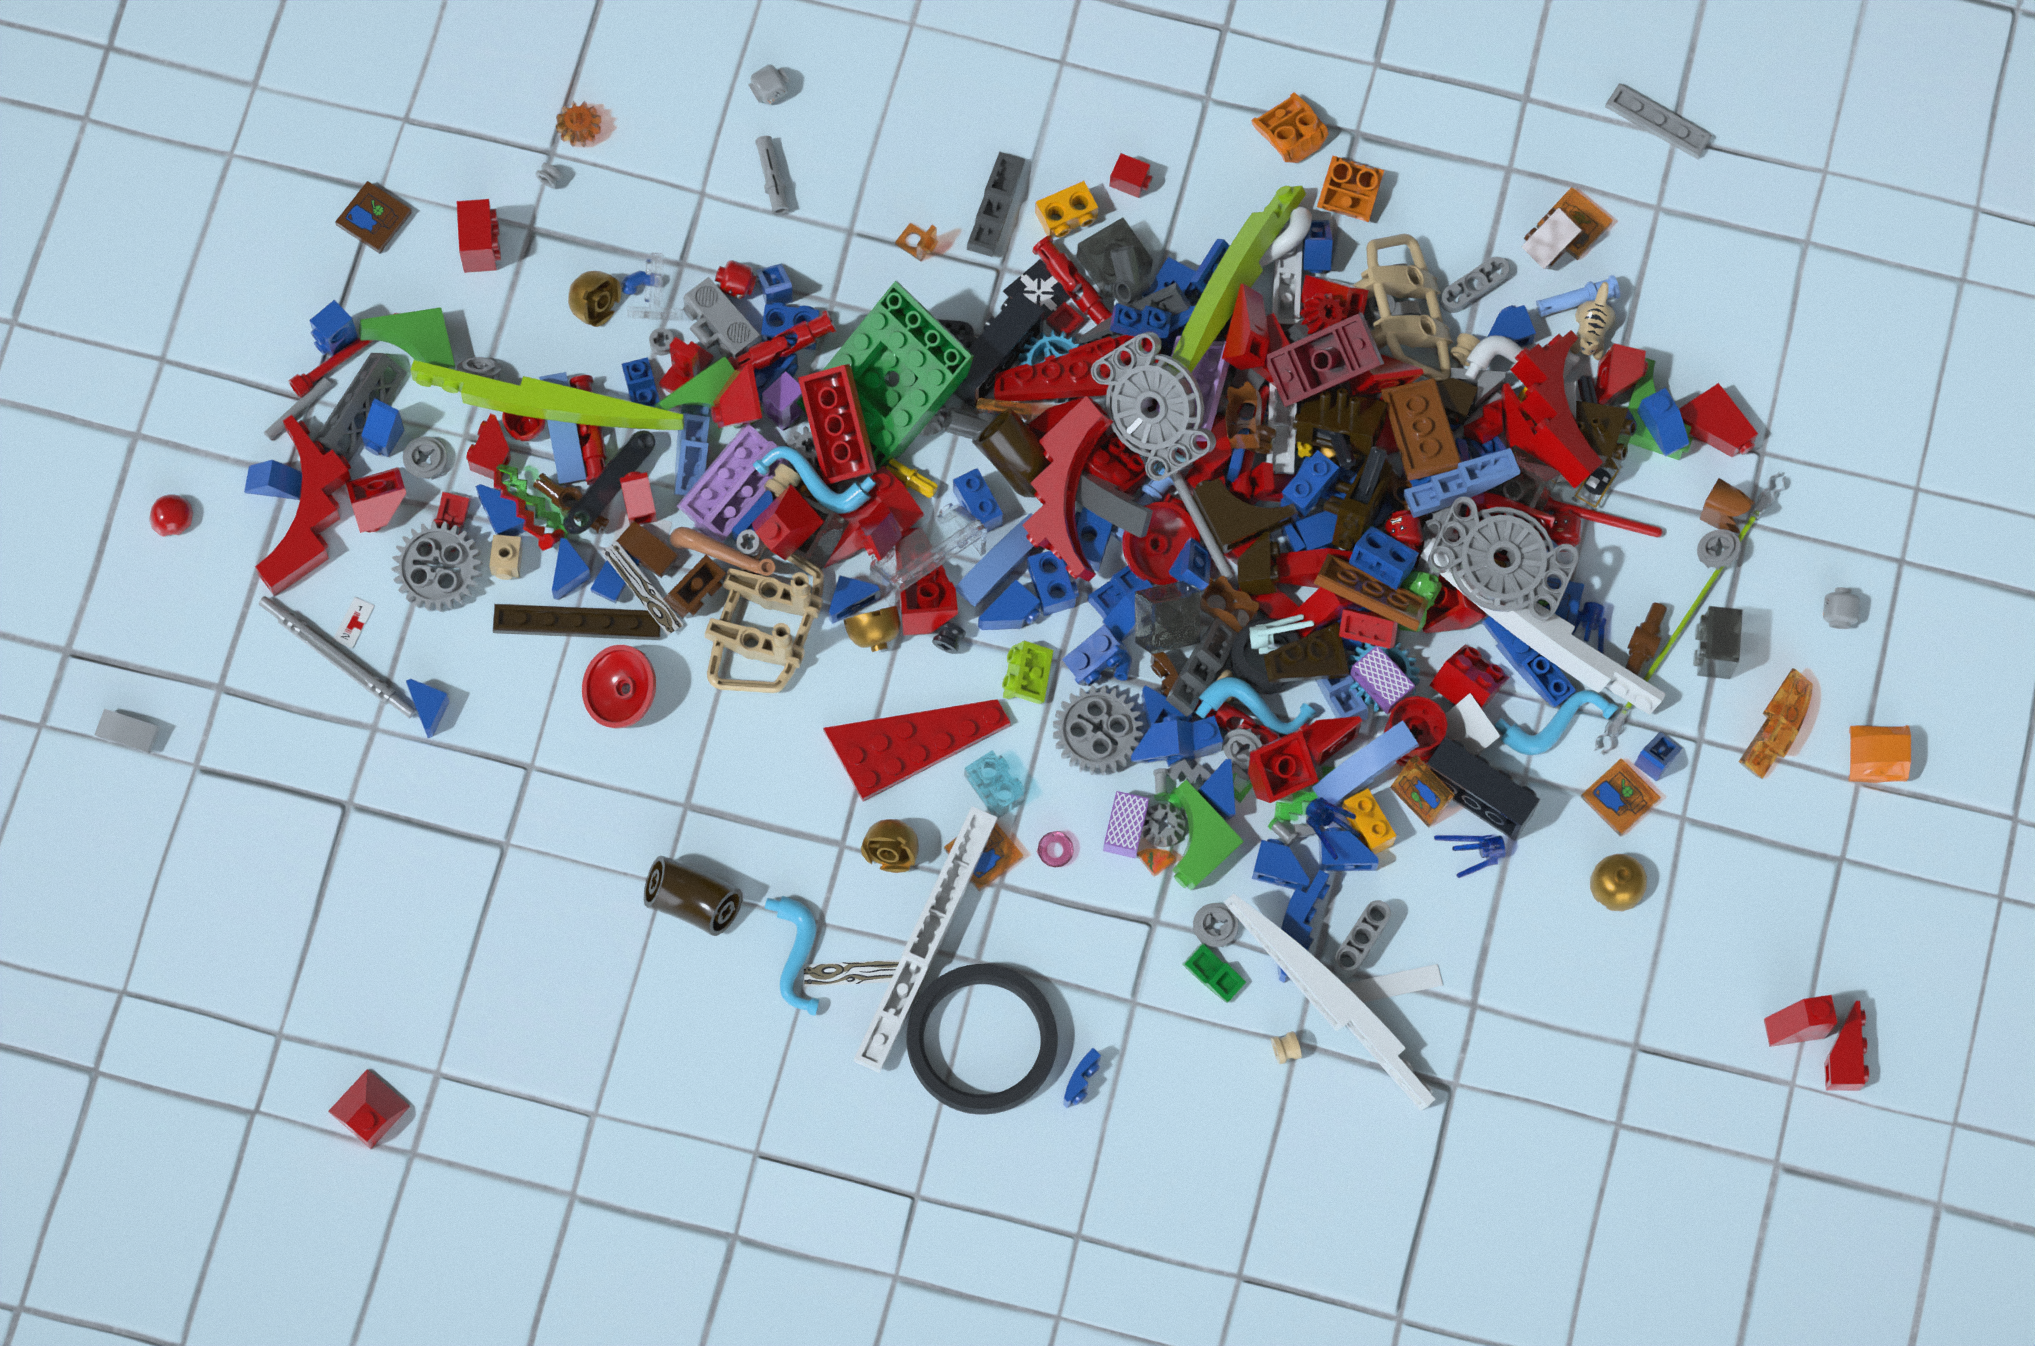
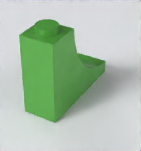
(416, 332)
(702, 388)
(1642, 436)
(1208, 840)

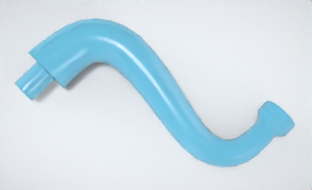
(841, 503)
(1235, 687)
(1544, 740)
(806, 932)

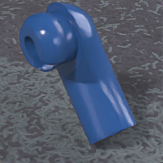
(633, 280)
(1123, 668)

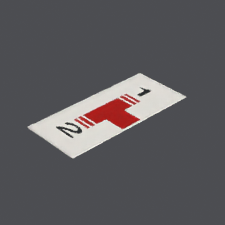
(353, 622)

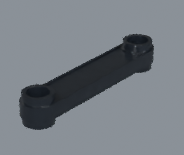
(608, 483)

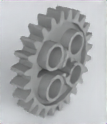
(431, 589)
(1081, 748)

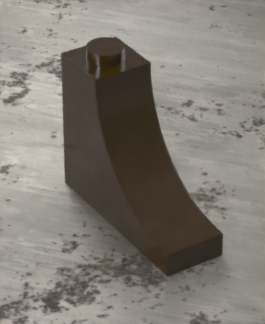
(1235, 521)

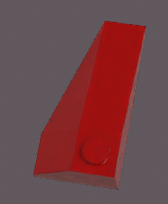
(886, 493)
(928, 601)

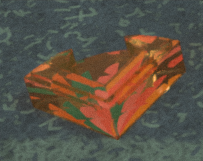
(1156, 859)

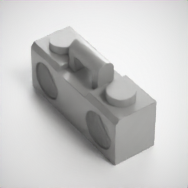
(721, 317)

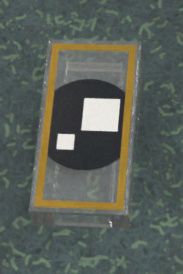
(1595, 487)

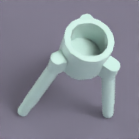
(1262, 635)

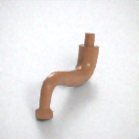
(689, 538)

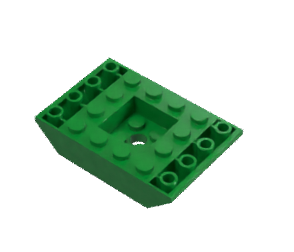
(927, 357)

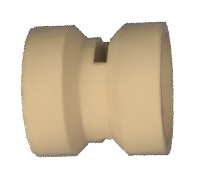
(783, 478)

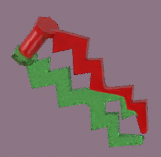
(522, 498)

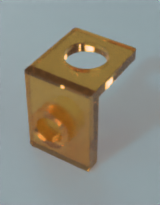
(925, 245)

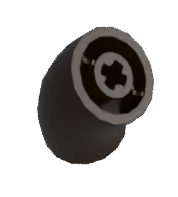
(1013, 451)
(691, 895)

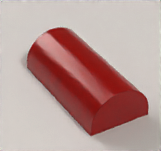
(837, 424)

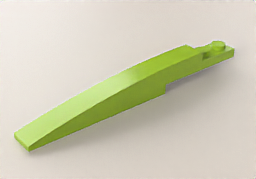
(1236, 267)
(545, 400)

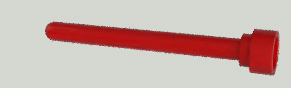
(302, 383)
(1241, 486)
(1604, 518)

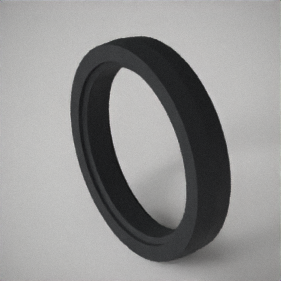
(991, 975)

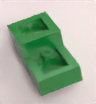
(1214, 973)

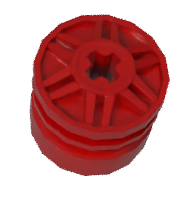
(1425, 722)

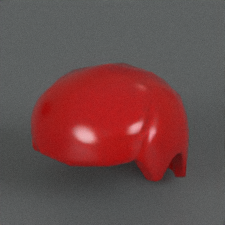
(523, 427)
(171, 515)

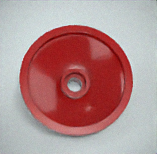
(1170, 529)
(607, 686)

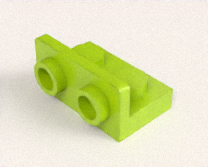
(1027, 672)

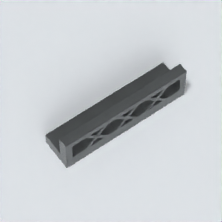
(352, 400)

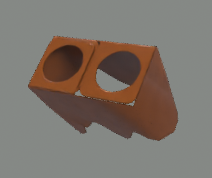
(1236, 398)
(1724, 504)
(1224, 589)

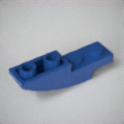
(1532, 666)
(1302, 910)

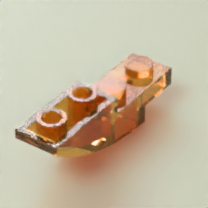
(1783, 722)

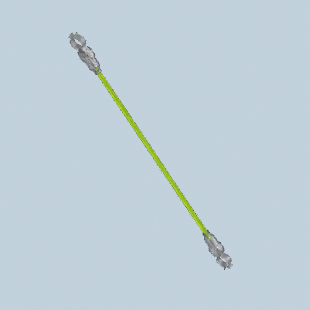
(1615, 725)

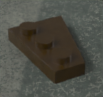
(1310, 658)

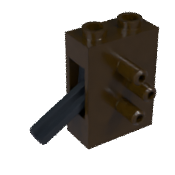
(1341, 423)
(1603, 426)
(1362, 499)

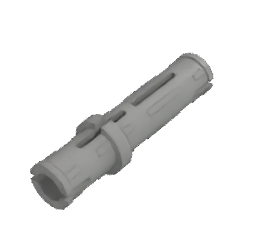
(774, 185)

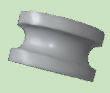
(549, 175)
(660, 332)
(742, 543)

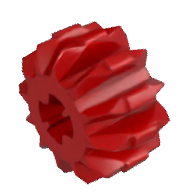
(1321, 312)

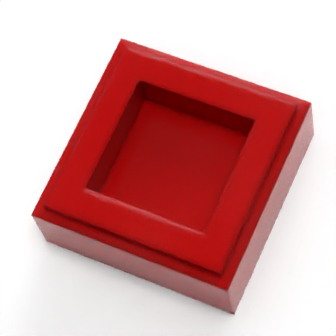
(1065, 319)

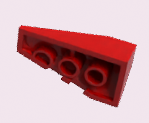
(1516, 428)
(1451, 610)

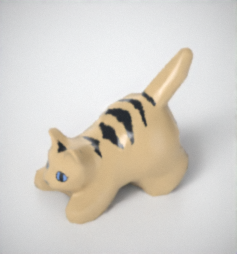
(1594, 320)

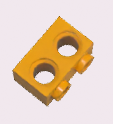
(1062, 205)
(1369, 822)

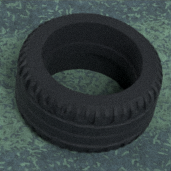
(1245, 672)

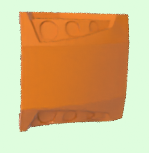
(1292, 129)
(1350, 188)
(1879, 754)

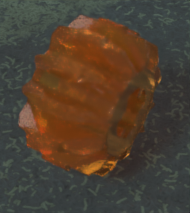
(585, 123)

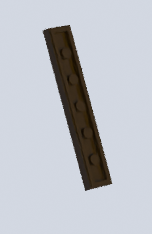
(575, 622)

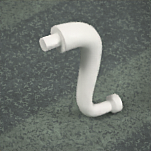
(1296, 231)
(1500, 345)

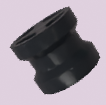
(949, 637)

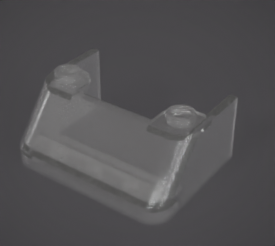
(926, 550)

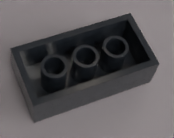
(1000, 346)
(1482, 789)

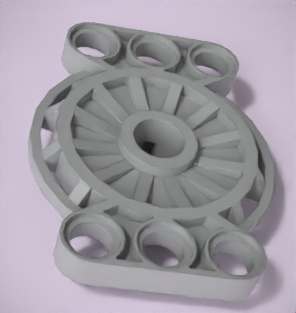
(1134, 393)
(1527, 556)

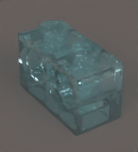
(989, 786)

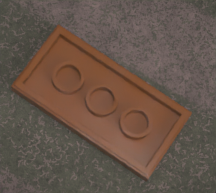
(1421, 429)
(1371, 593)

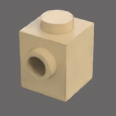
(506, 556)

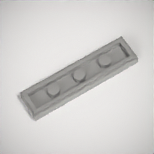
(1658, 121)

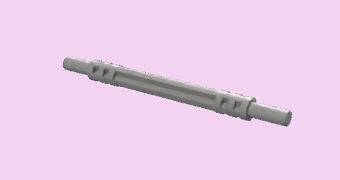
(337, 657)

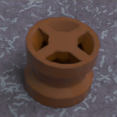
(1266, 436)

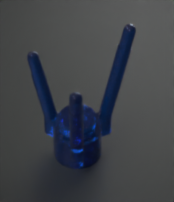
(1591, 619)
(1321, 813)
(1489, 847)

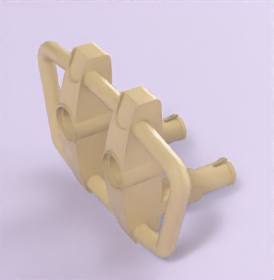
(1406, 282)
(773, 648)

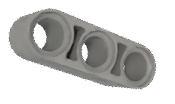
(1355, 950)

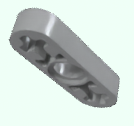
(1480, 274)

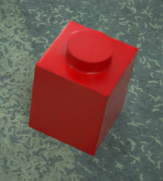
(1130, 175)

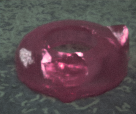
(1065, 843)

